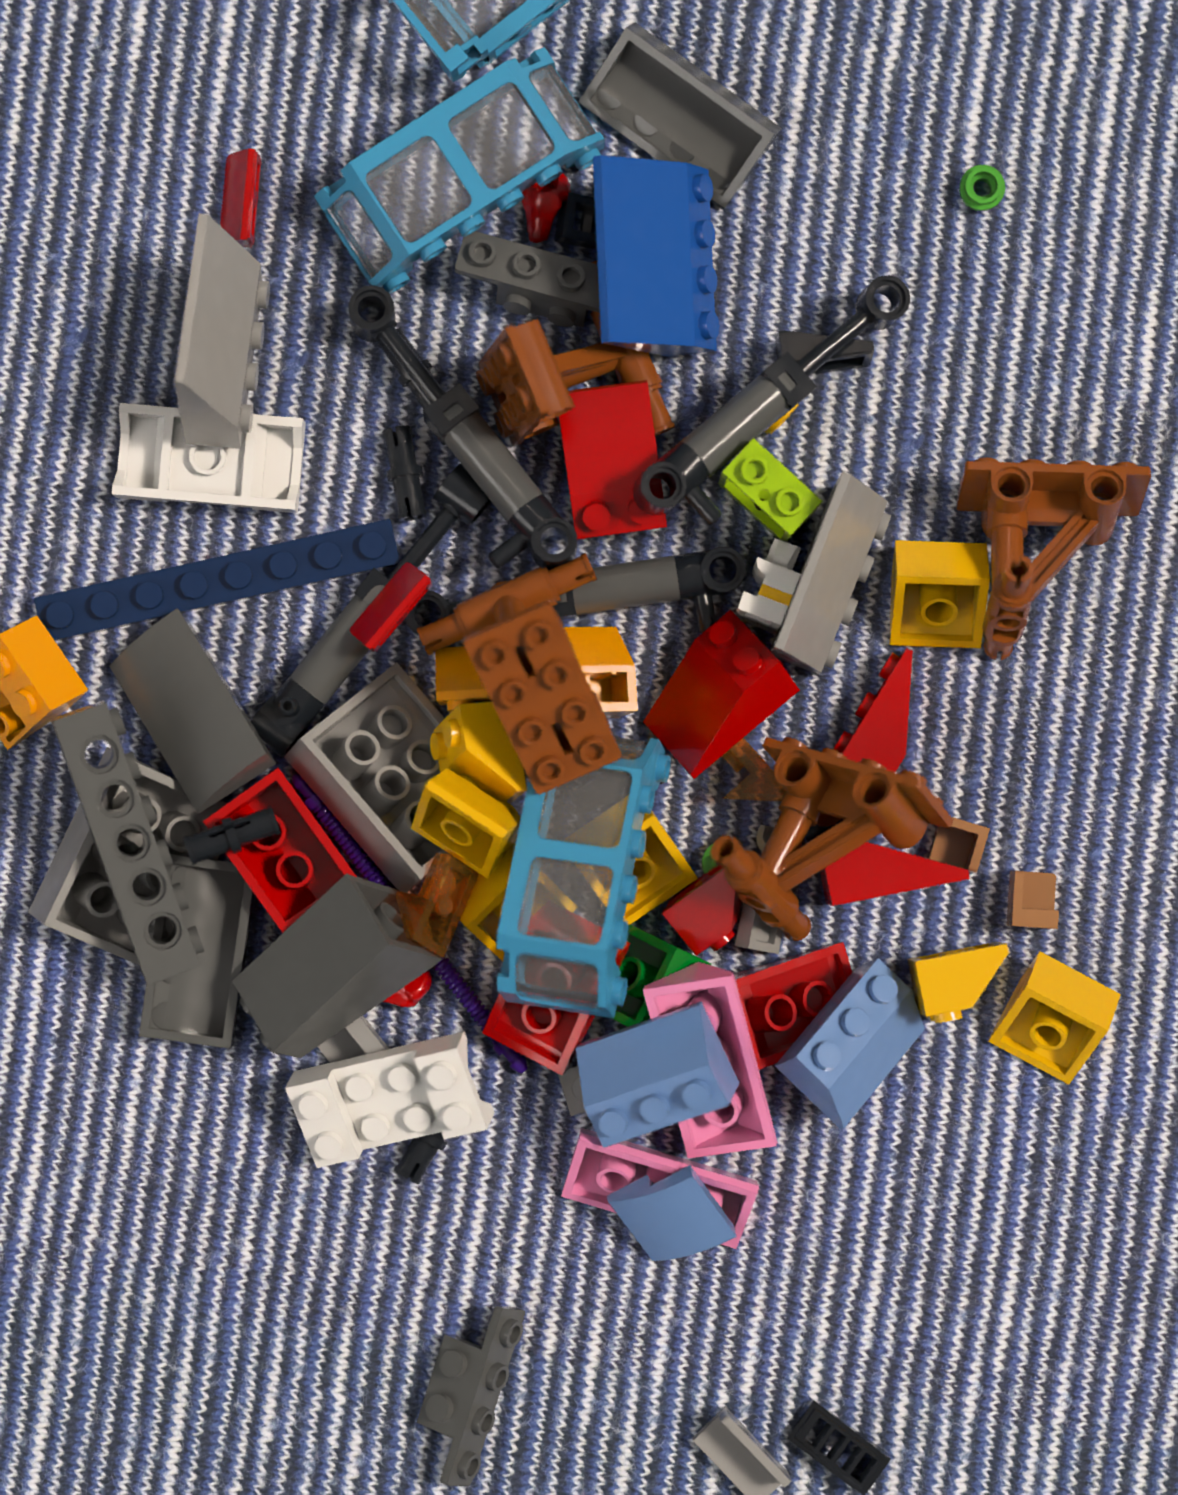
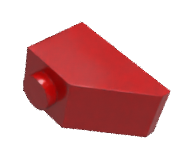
(705, 911)

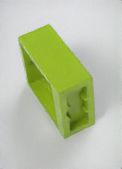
(759, 476)

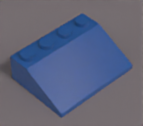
(655, 255)

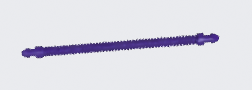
(517, 1062)

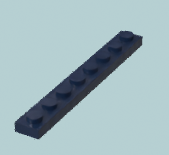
(219, 580)

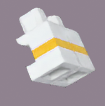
(776, 588)

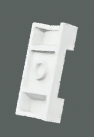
(161, 466)
(387, 1099)

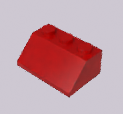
(289, 868)

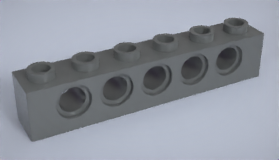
(155, 957)

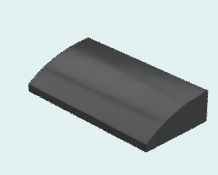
(678, 111)
(190, 711)
(203, 1002)

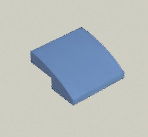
(672, 1215)

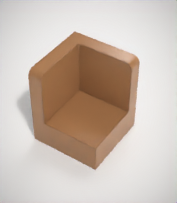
(959, 845)
(1032, 900)

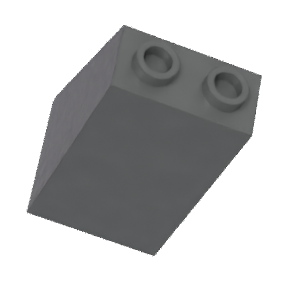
(330, 967)

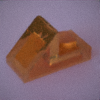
(760, 783)
(436, 911)

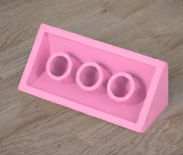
(747, 1119)
(601, 1171)

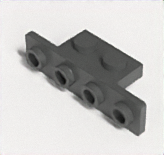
(532, 278)
(466, 1391)

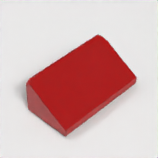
(241, 195)
(391, 606)

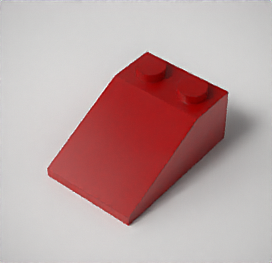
(605, 451)
(718, 694)
(882, 871)
(787, 996)
(541, 1032)

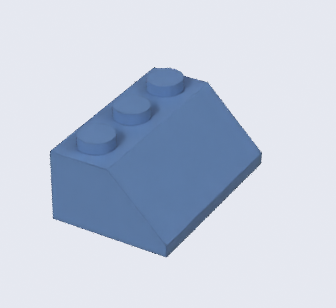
(854, 1042)
(654, 1075)

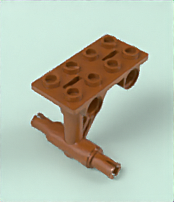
(533, 384)
(1037, 493)
(533, 672)
(822, 792)

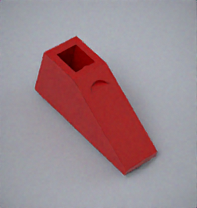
(884, 717)

